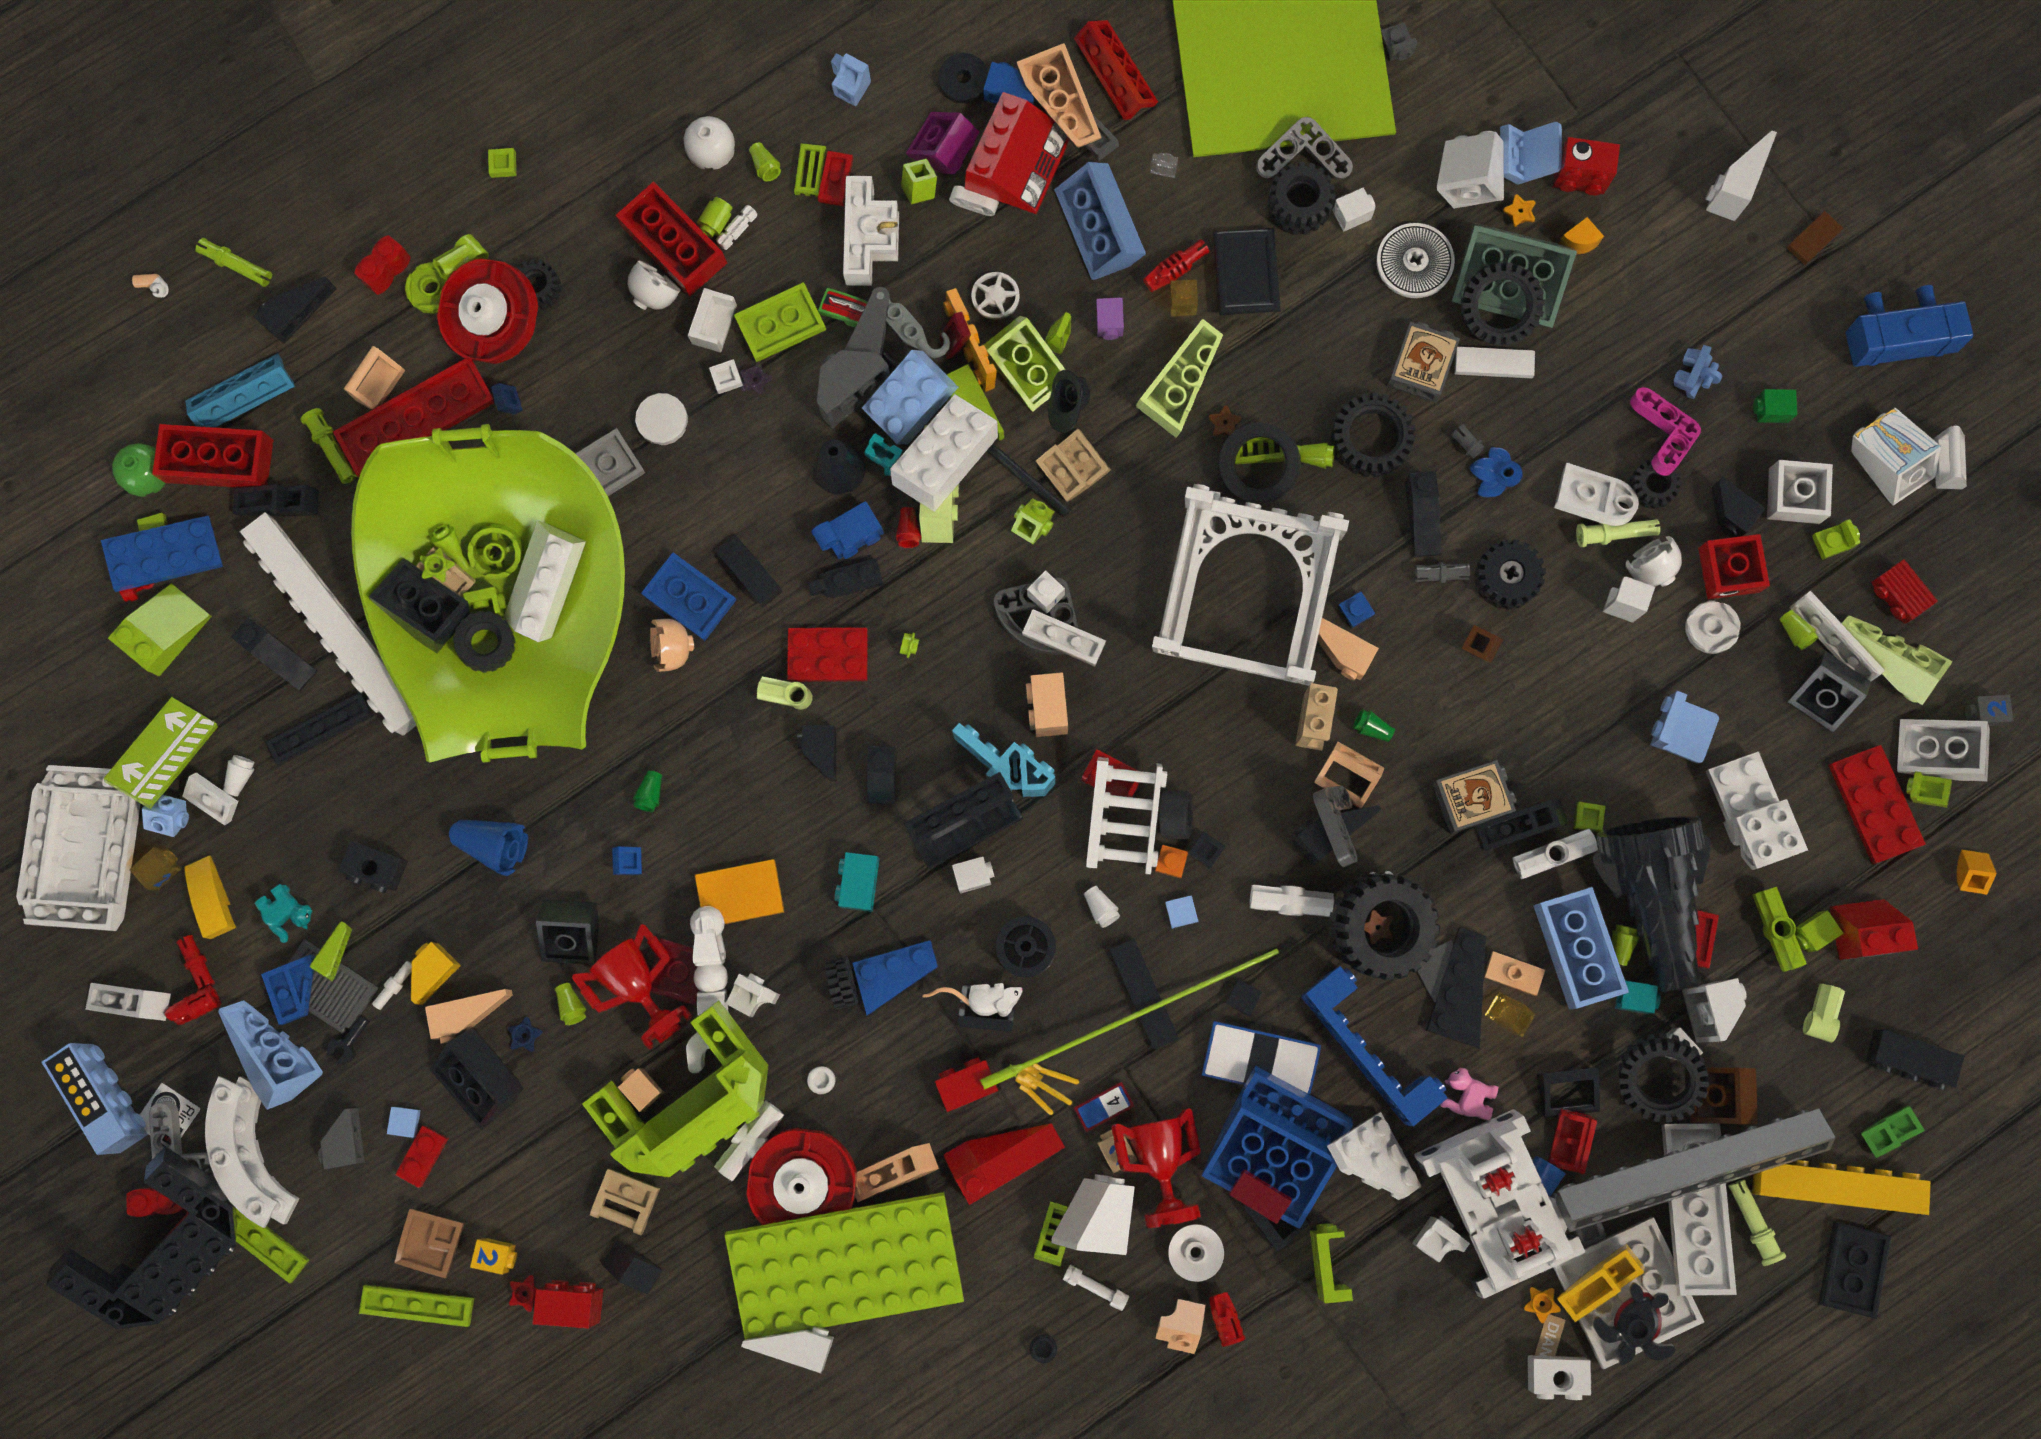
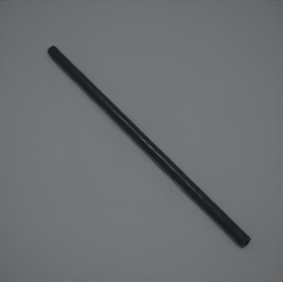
(1006, 461)

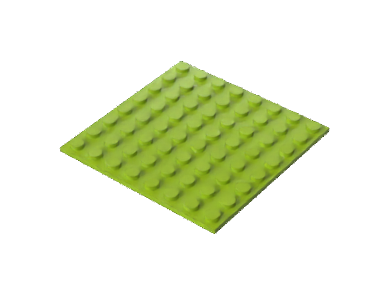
(1272, 62)

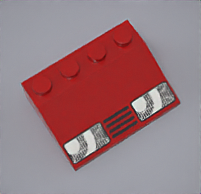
(1017, 155)

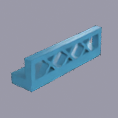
(239, 393)

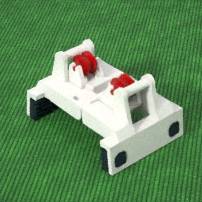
(1504, 1179)

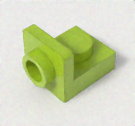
(1836, 539)
(481, 598)

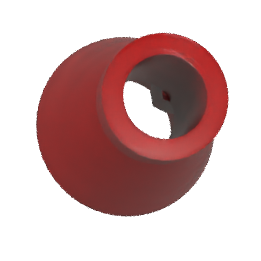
(908, 530)

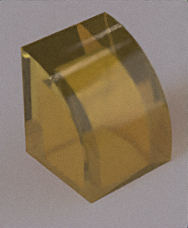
(1510, 1014)

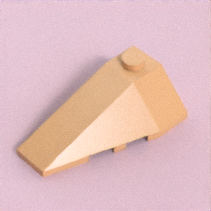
(1057, 88)

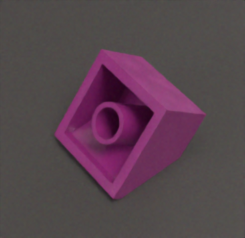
(944, 141)

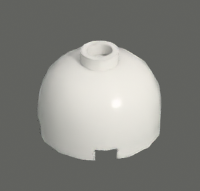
(709, 143)
(650, 287)
(1656, 562)

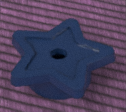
(518, 1040)

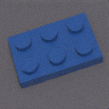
(688, 596)

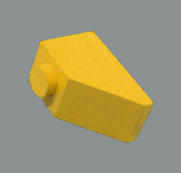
(430, 971)

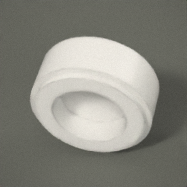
(821, 1080)

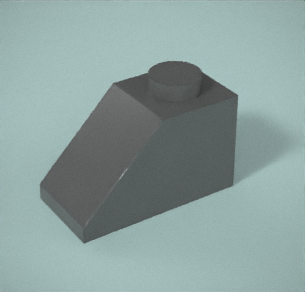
(343, 1142)

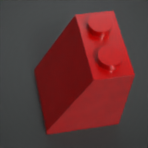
(1872, 929)

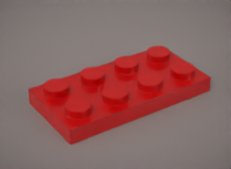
(1876, 804)

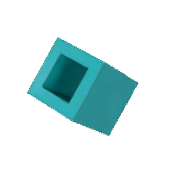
(1640, 999)

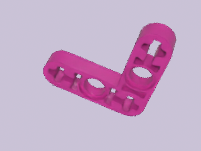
(1676, 432)

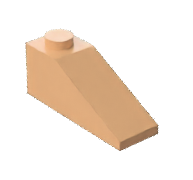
(1346, 650)
(457, 1016)
(895, 1171)

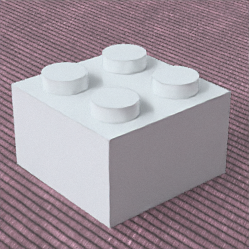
(1799, 491)

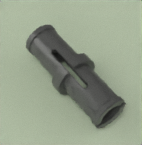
(1442, 572)

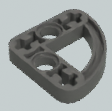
(1014, 630)

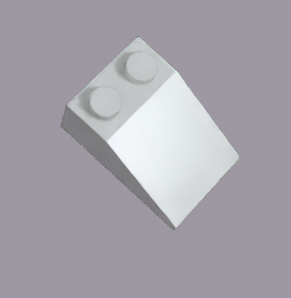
(1736, 187)
(1944, 748)

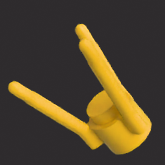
(1030, 1078)

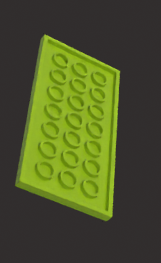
(844, 1266)

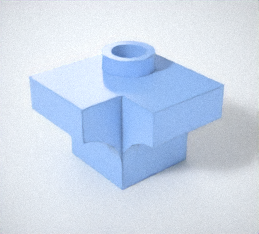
(851, 78)

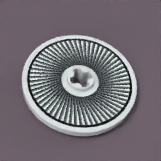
(1407, 277)

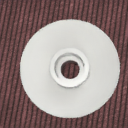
(1199, 1267)

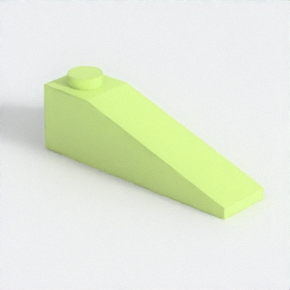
(1907, 668)

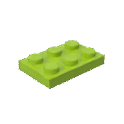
(780, 322)

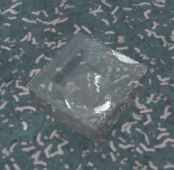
(1164, 164)

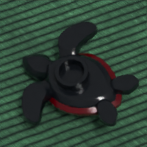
(1636, 1325)

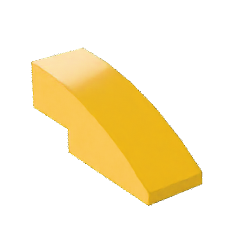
(208, 898)
(1601, 1282)

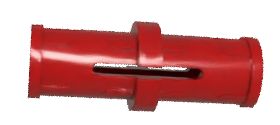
(195, 962)

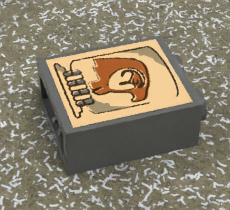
(1423, 361)
(1474, 796)

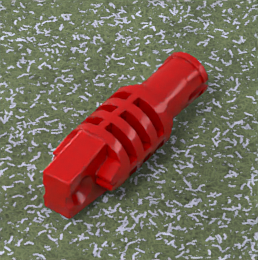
(1175, 266)

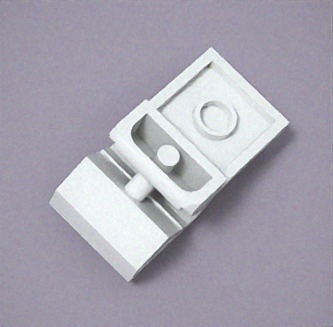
(1754, 813)

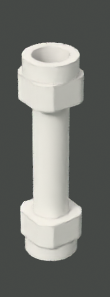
(1117, 1298)

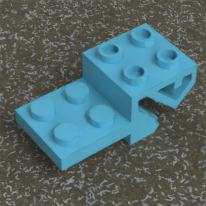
(1036, 777)

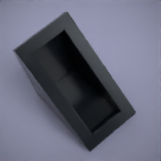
(631, 1268)

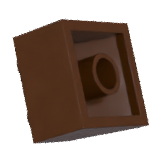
(1729, 1097)

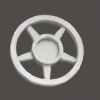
(995, 295)

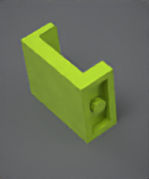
(1326, 1289)

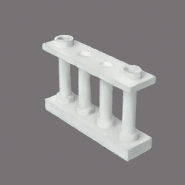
(1103, 799)

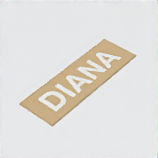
(1550, 1336)

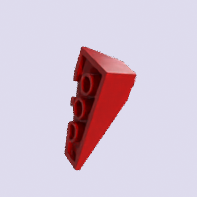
(994, 1160)

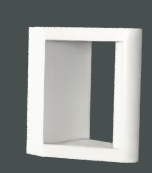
(1952, 461)

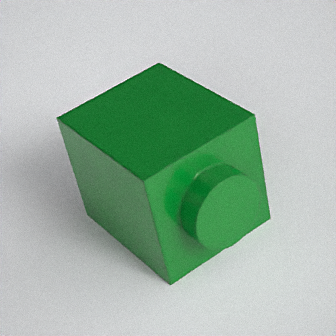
(1775, 406)

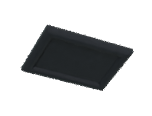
(1246, 271)

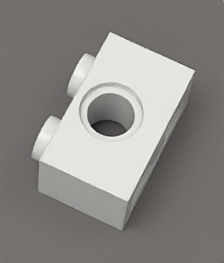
(1543, 1368)

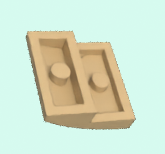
(1073, 465)

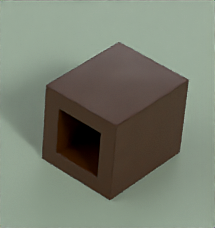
(1482, 643)

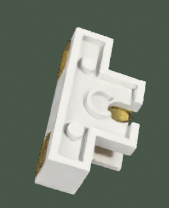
(869, 230)

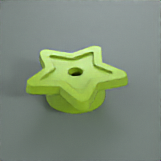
(440, 572)

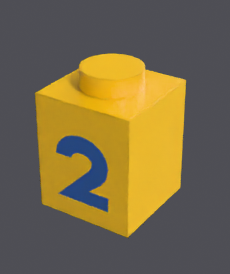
(493, 1256)

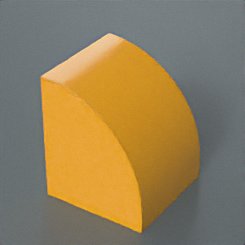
(1582, 237)
(1975, 872)

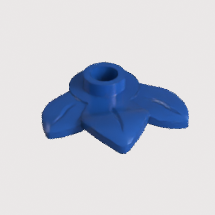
(1492, 471)

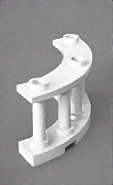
(237, 1155)

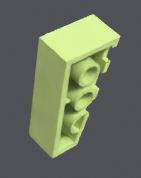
(939, 525)

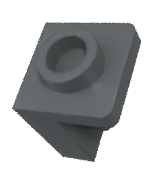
(1398, 42)

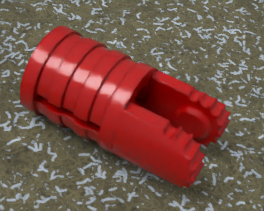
(194, 1006)

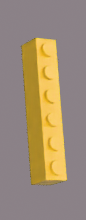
(1845, 1187)

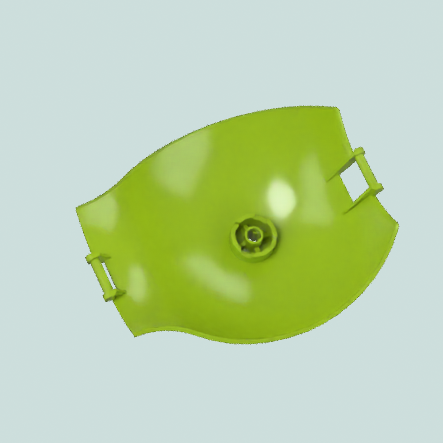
(491, 500)

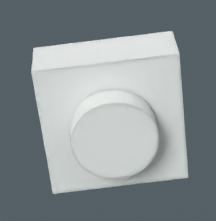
(726, 376)

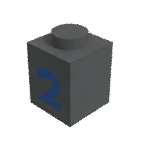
(1993, 709)

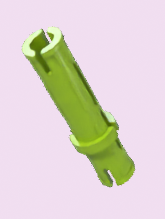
(223, 257)

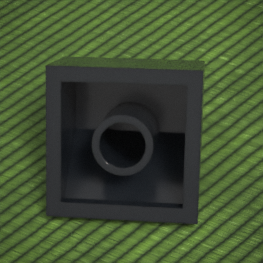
(1830, 691)
(568, 931)

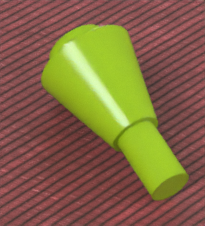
(447, 540)

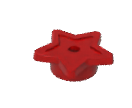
(517, 1294)

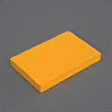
(742, 891)

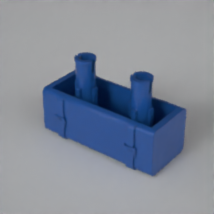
(1908, 332)

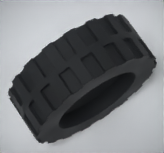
(478, 622)

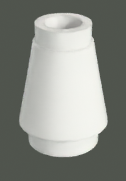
(237, 774)
(1101, 906)

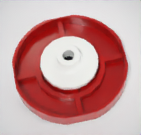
(487, 311)
(803, 1158)

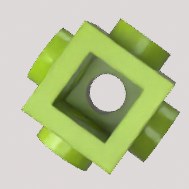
(1033, 520)

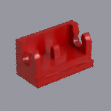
(1572, 1141)

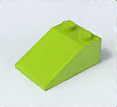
(1024, 361)
(160, 629)

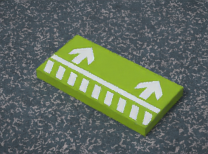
(160, 753)

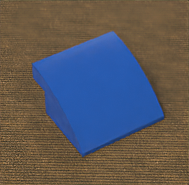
(1280, 1139)

